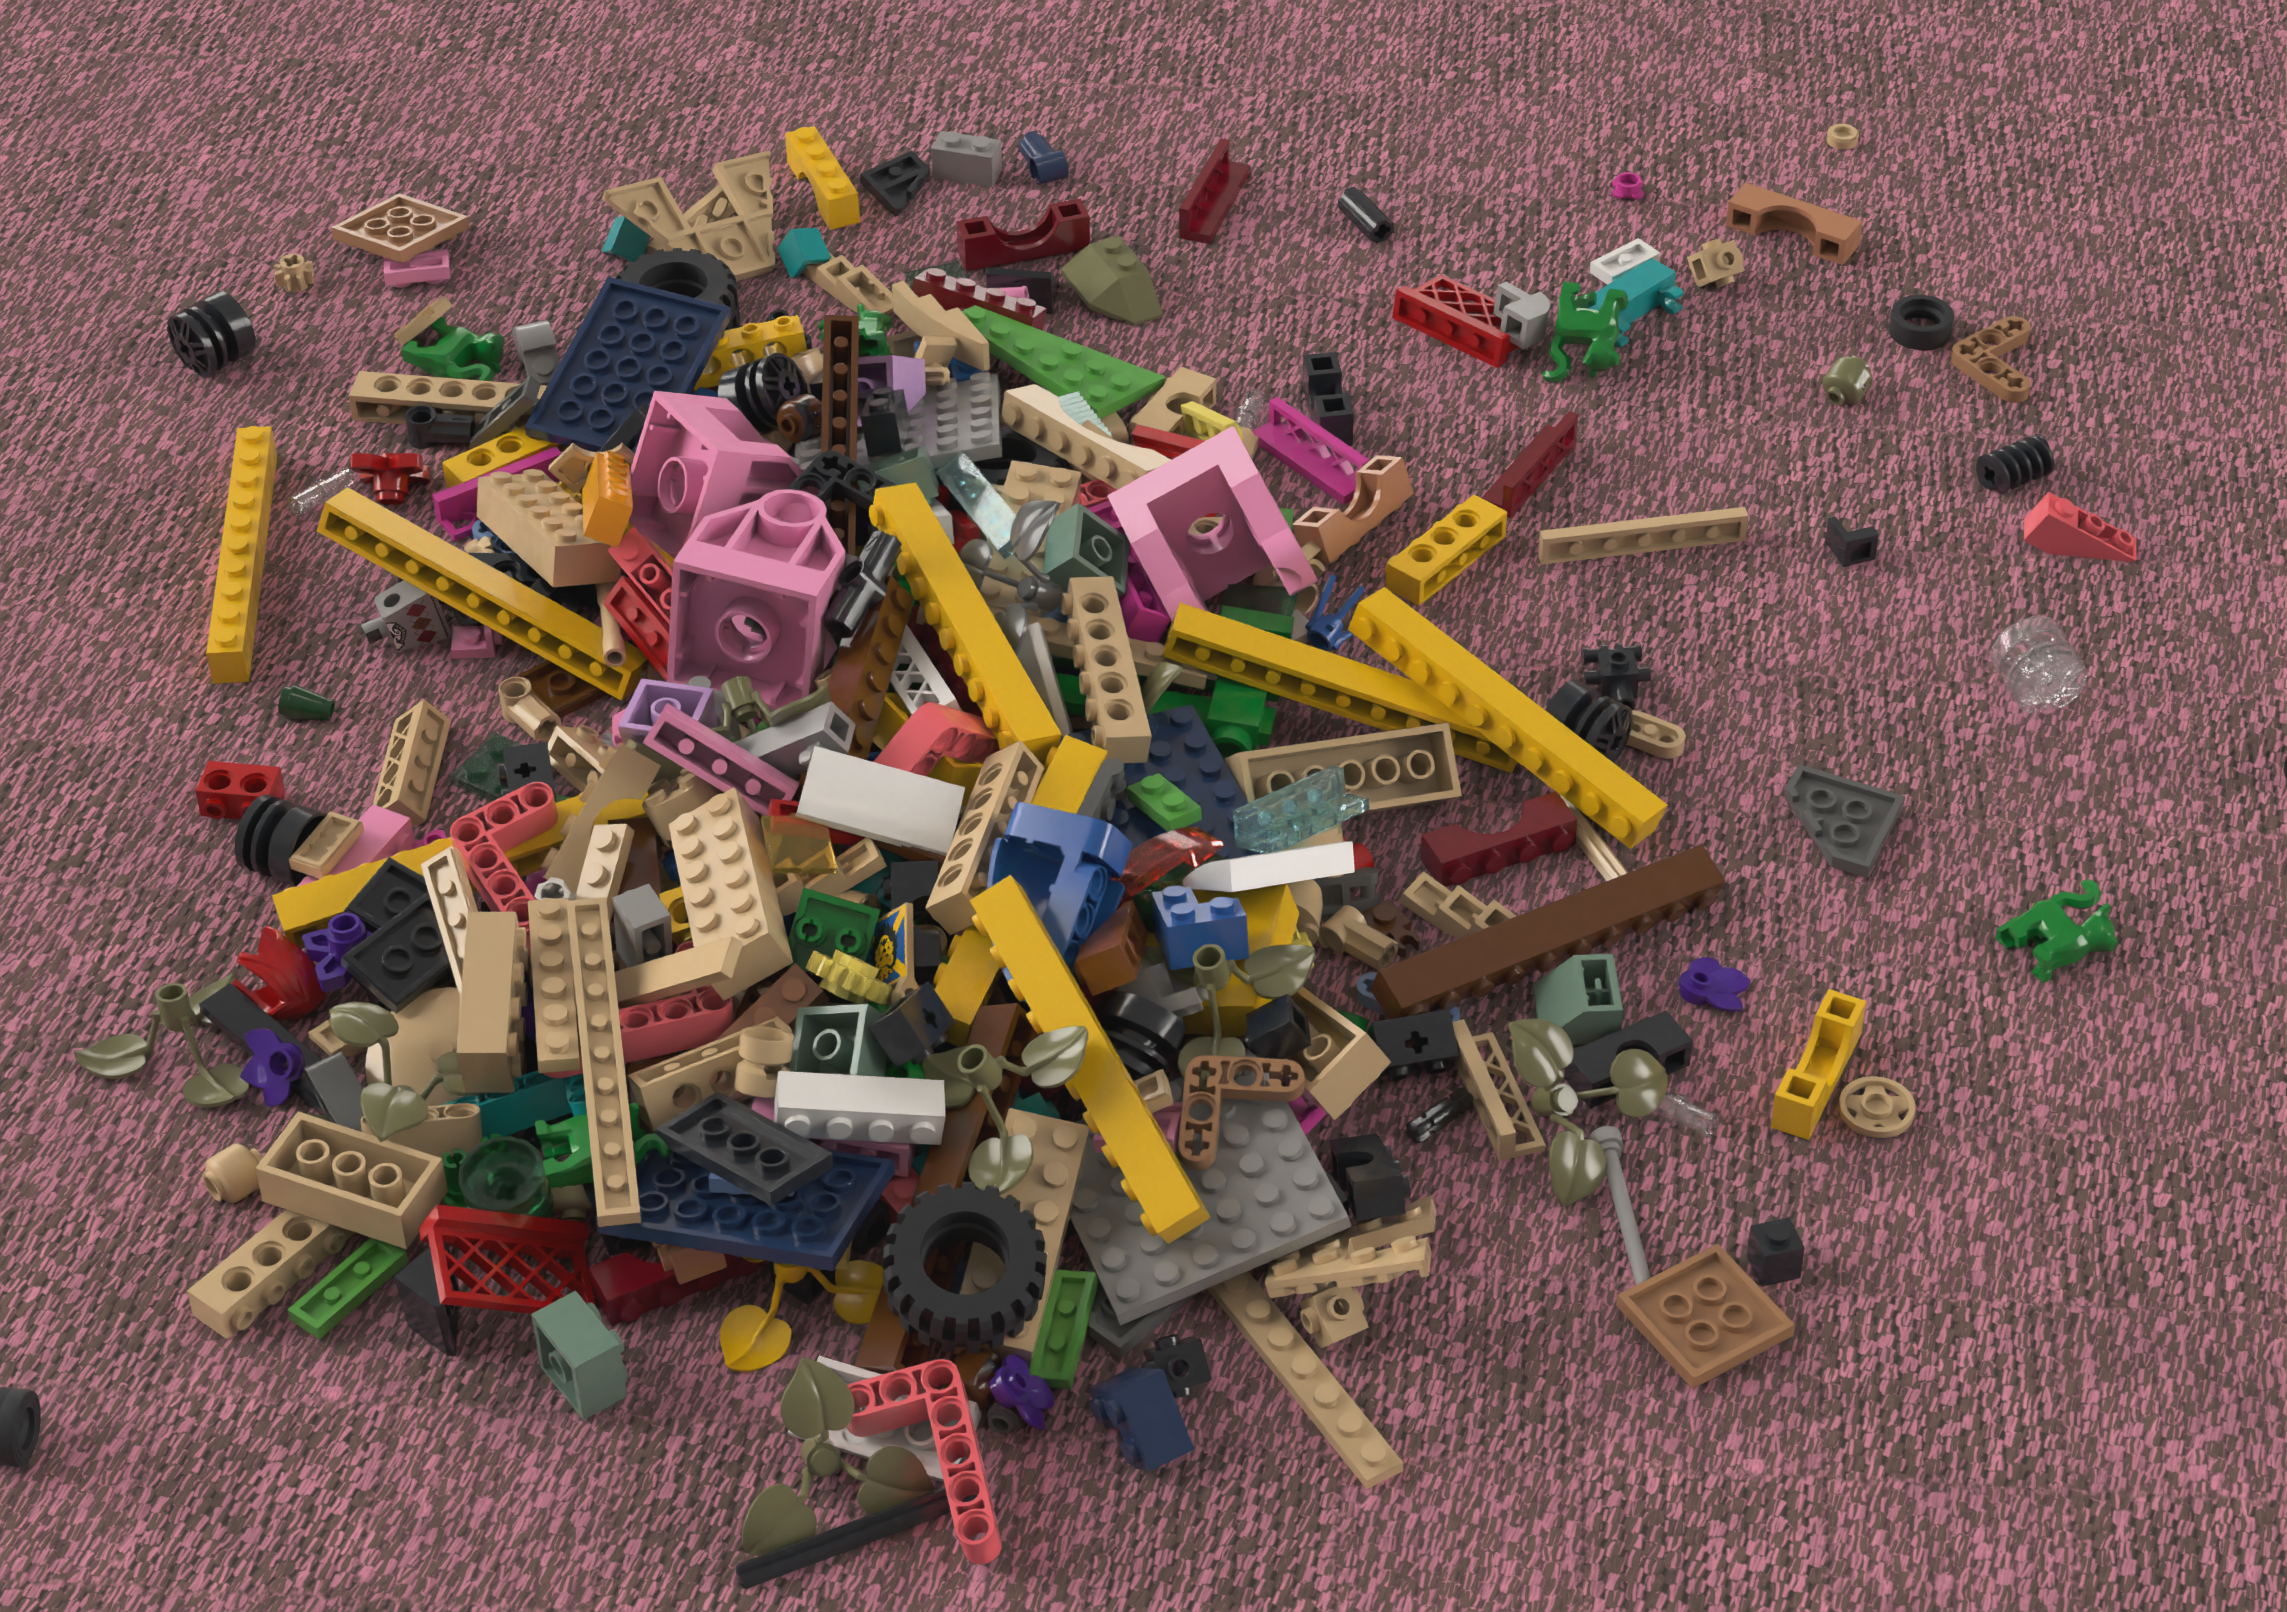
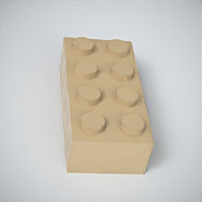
(492, 1002)
(1339, 1059)
(351, 1179)

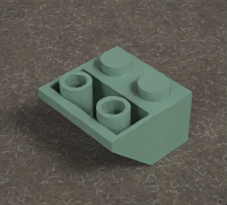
(1581, 997)

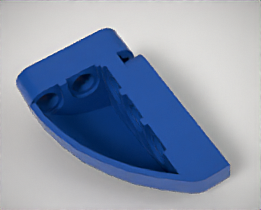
(1064, 870)

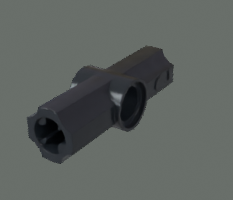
(862, 584)

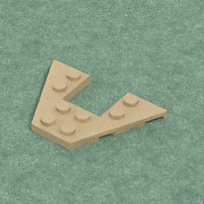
(738, 241)
(1352, 1257)

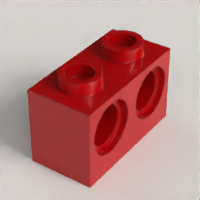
(230, 788)

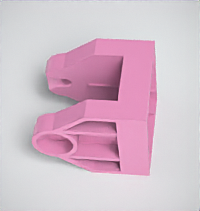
(699, 461)
(1202, 481)
(763, 563)

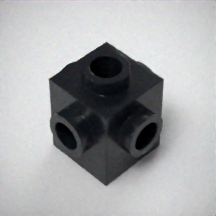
(1188, 1361)

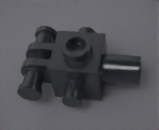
(1616, 671)

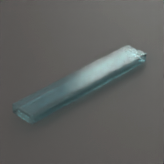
(979, 501)

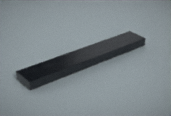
(238, 1015)

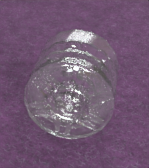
(2038, 665)

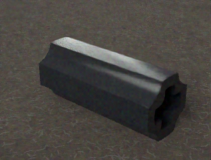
(1365, 215)

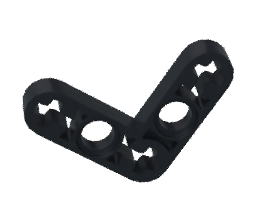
(830, 481)

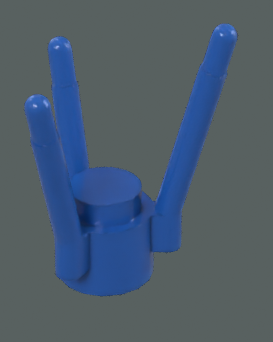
(1326, 630)

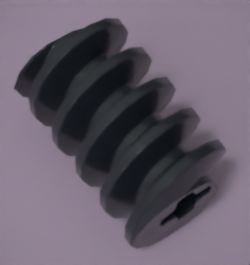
(2015, 464)

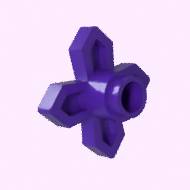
(330, 945)

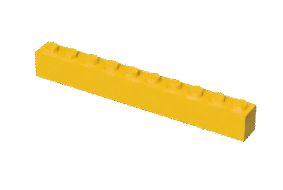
(242, 556)
(478, 591)
(964, 622)
(1318, 679)
(1507, 717)
(316, 903)
(972, 970)
(1102, 1080)

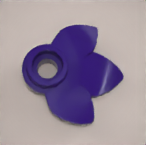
(1712, 984)
(269, 1065)
(1017, 1387)

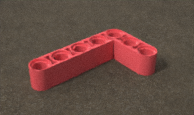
(936, 733)
(496, 829)
(669, 1024)
(951, 1442)

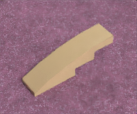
(851, 284)
(929, 318)
(852, 868)
(1454, 911)

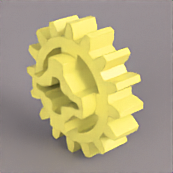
(849, 977)

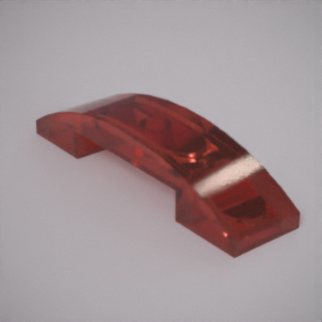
(1164, 853)

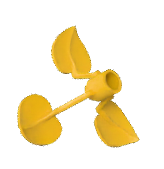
(757, 1339)

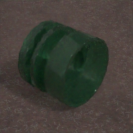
(506, 1178)

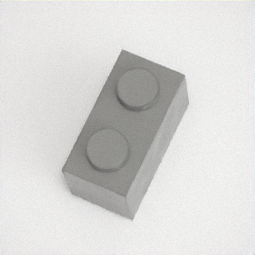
(966, 158)
(641, 926)

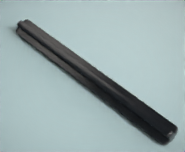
(844, 1538)

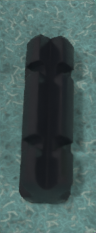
(1439, 1115)

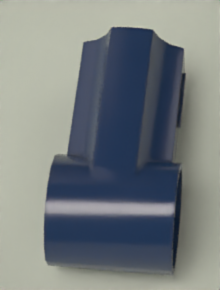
(1043, 161)

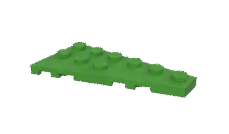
(1065, 365)

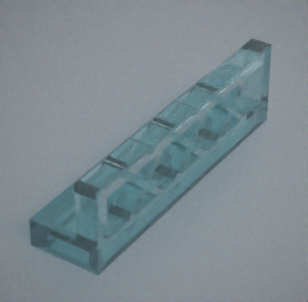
(1296, 812)

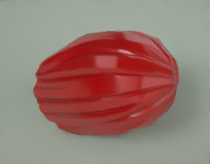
(289, 975)

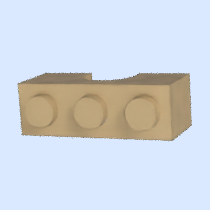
(1164, 407)

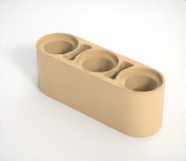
(442, 1131)

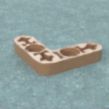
(1975, 356)
(1222, 1085)

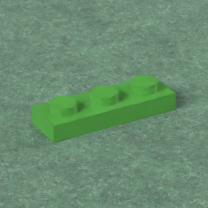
(347, 1287)
(1064, 1327)

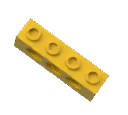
(752, 339)
(494, 455)
(1445, 549)

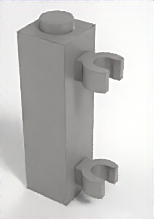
(792, 742)

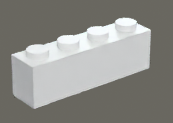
(860, 1107)

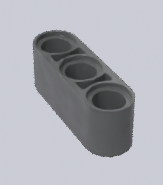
(337, 1090)

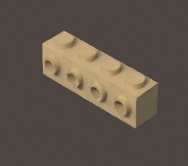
(577, 754)

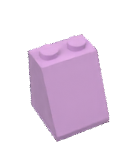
(892, 372)
(652, 697)

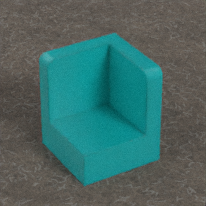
(626, 240)
(802, 248)

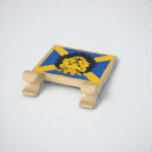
(894, 951)

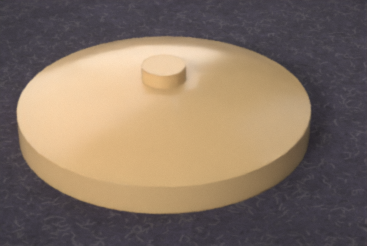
(424, 1034)

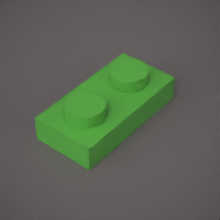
(1164, 802)

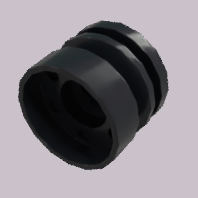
(211, 333)
(762, 388)
(1593, 718)
(272, 834)
(1140, 1032)

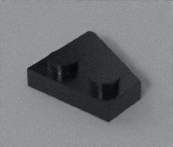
(896, 181)

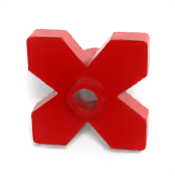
(390, 474)

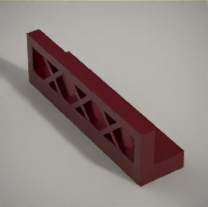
(1212, 195)
(1533, 465)

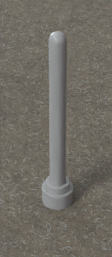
(1612, 1145)

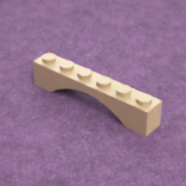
(1041, 419)

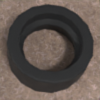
(1916, 336)

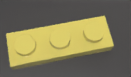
(1205, 423)

